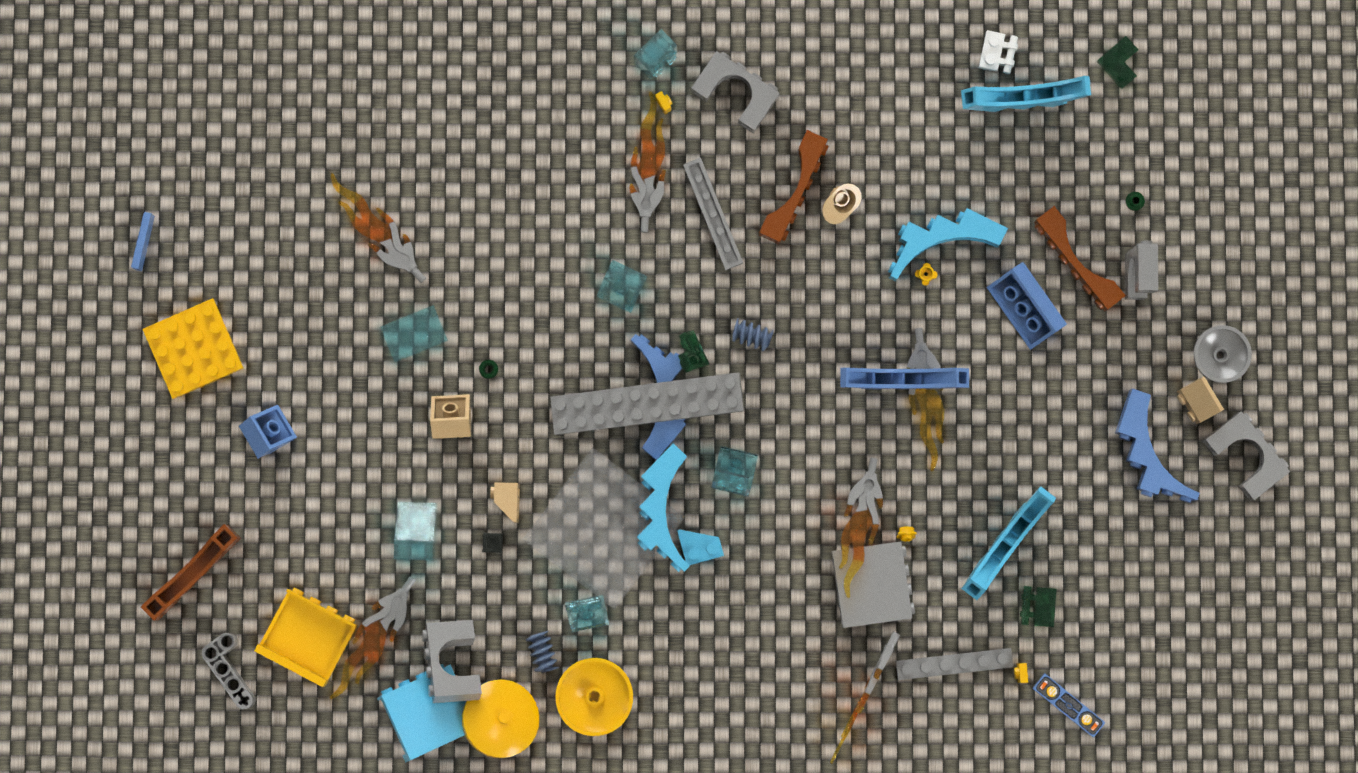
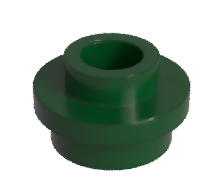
(1134, 207)
(484, 364)

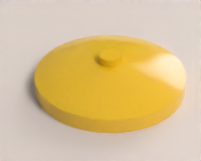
(594, 696)
(501, 720)

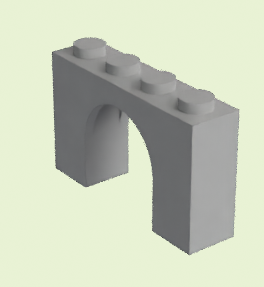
(722, 68)
(1141, 271)
(1270, 468)
(443, 685)

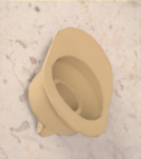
(841, 203)

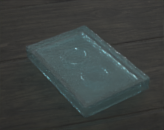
(414, 333)

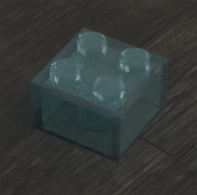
(656, 55)

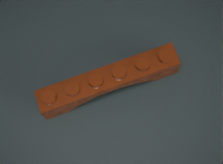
(777, 222)
(1103, 290)
(191, 573)

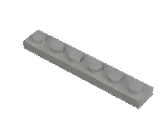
(713, 214)
(954, 664)

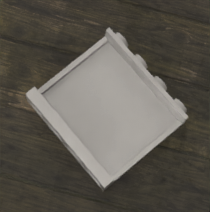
(878, 588)

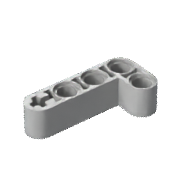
(232, 673)

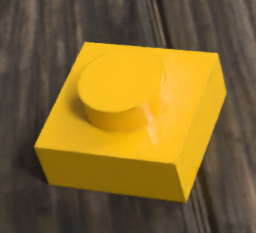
(664, 102)
(1021, 673)

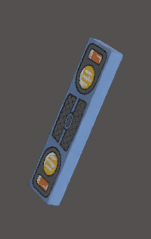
(1068, 705)

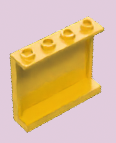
(307, 637)

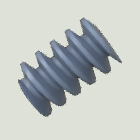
(752, 335)
(541, 652)

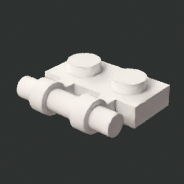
(992, 51)

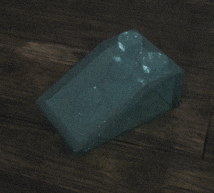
(415, 531)

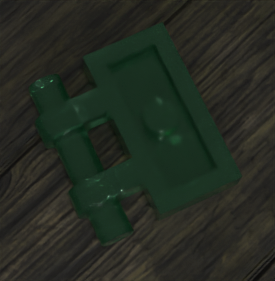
(1044, 606)

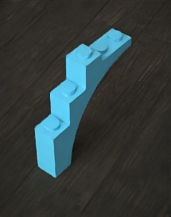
(1025, 97)
(969, 227)
(654, 507)
(1007, 542)

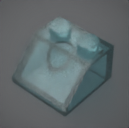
(622, 286)
(734, 471)
(587, 613)

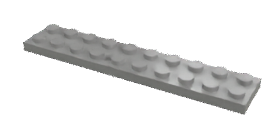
(647, 403)

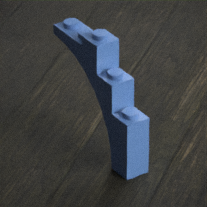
(664, 370)
(904, 378)
(1141, 453)

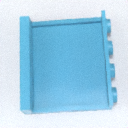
(418, 720)

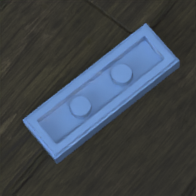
(142, 241)

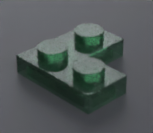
(1114, 62)
(694, 357)

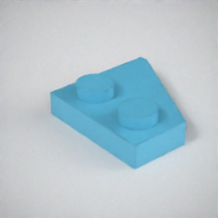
(699, 547)

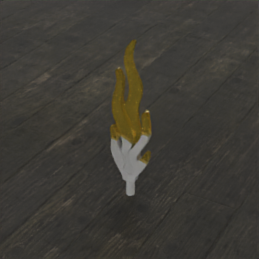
(928, 399)

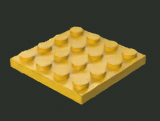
(193, 348)

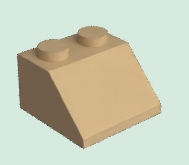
(1199, 400)
(450, 416)
(507, 498)

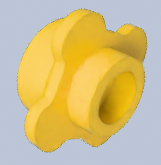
(928, 269)
(906, 533)

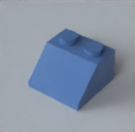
(267, 431)

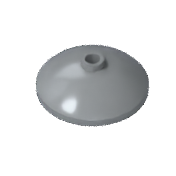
(1235, 352)

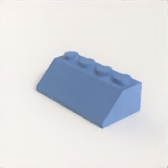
(1026, 305)

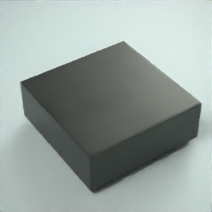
(492, 542)

